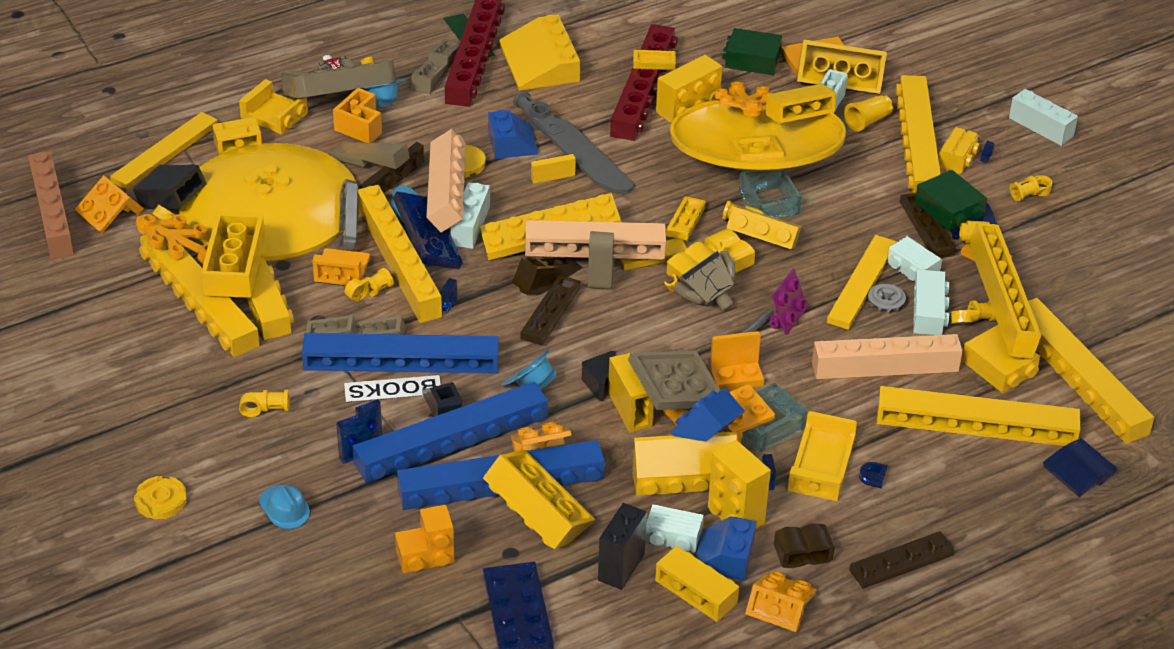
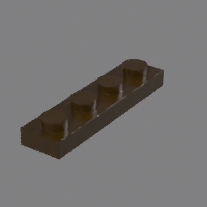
(388, 177)
(928, 228)
(550, 310)
(901, 559)

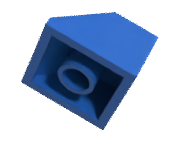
(510, 135)
(728, 546)

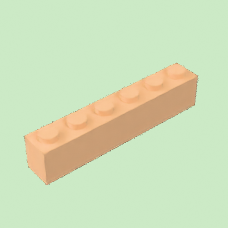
(446, 180)
(573, 237)
(886, 356)

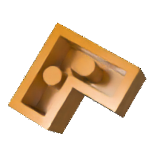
(358, 116)
(428, 545)

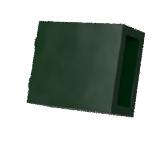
(752, 51)
(950, 200)

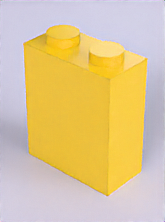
(991, 360)
(629, 394)

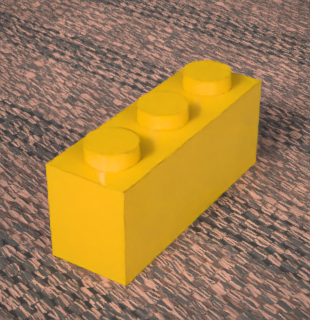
(800, 103)
(764, 227)
(697, 583)

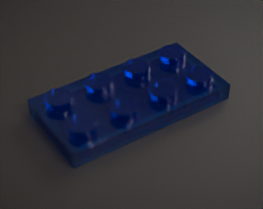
(430, 244)
(517, 607)

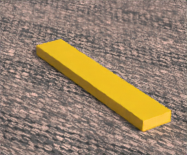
(163, 151)
(860, 283)

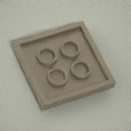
(673, 378)

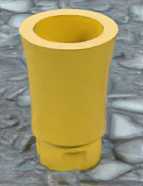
(863, 113)

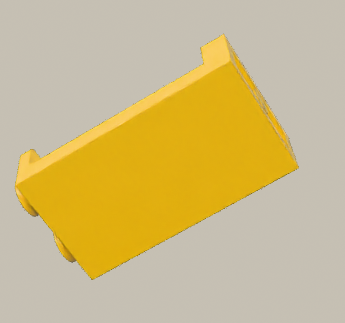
(823, 456)

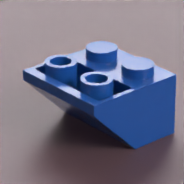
(708, 416)

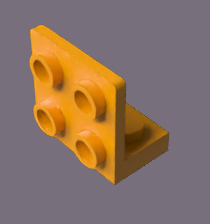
(105, 203)
(339, 266)
(736, 360)
(755, 412)
(547, 436)
(779, 600)

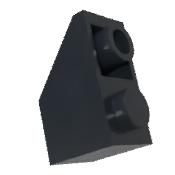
(442, 398)

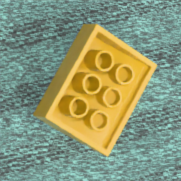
(541, 54)

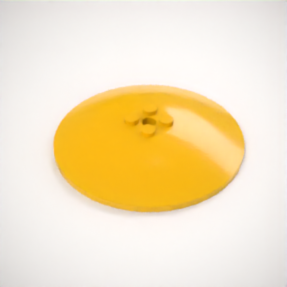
(754, 143)
(297, 207)

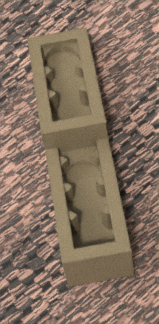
(432, 71)
(360, 154)
(348, 325)

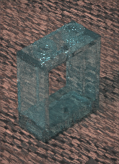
(752, 182)
(764, 438)

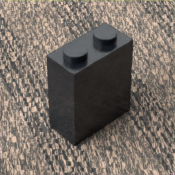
(169, 186)
(622, 546)

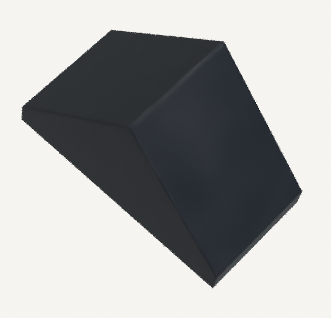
(596, 374)

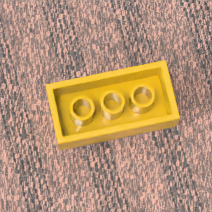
(233, 255)

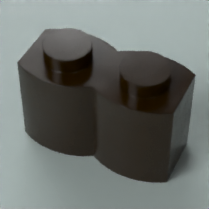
(803, 545)

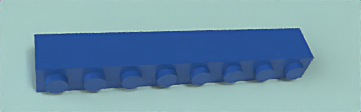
(400, 353)
(450, 432)
(465, 480)

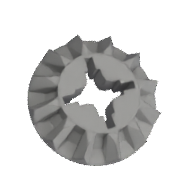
(886, 291)

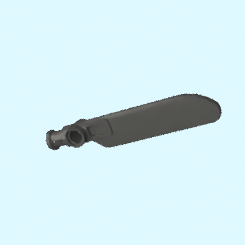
(572, 141)

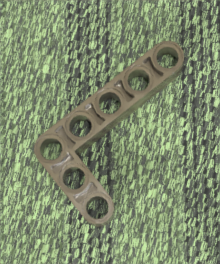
(304, 84)
(601, 259)

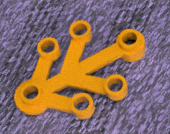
(738, 98)
(149, 225)

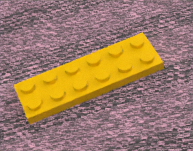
(509, 235)

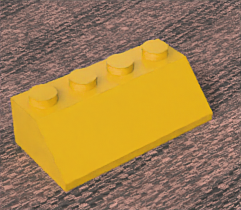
(861, 65)
(675, 463)
(538, 498)

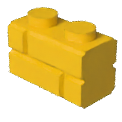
(236, 134)
(959, 150)

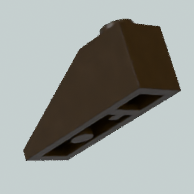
(539, 273)

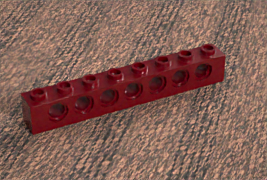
(473, 52)
(641, 87)

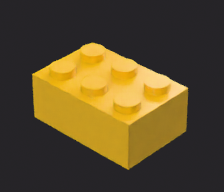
(688, 86)
(738, 484)

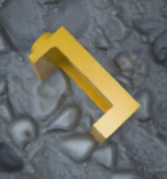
(272, 109)

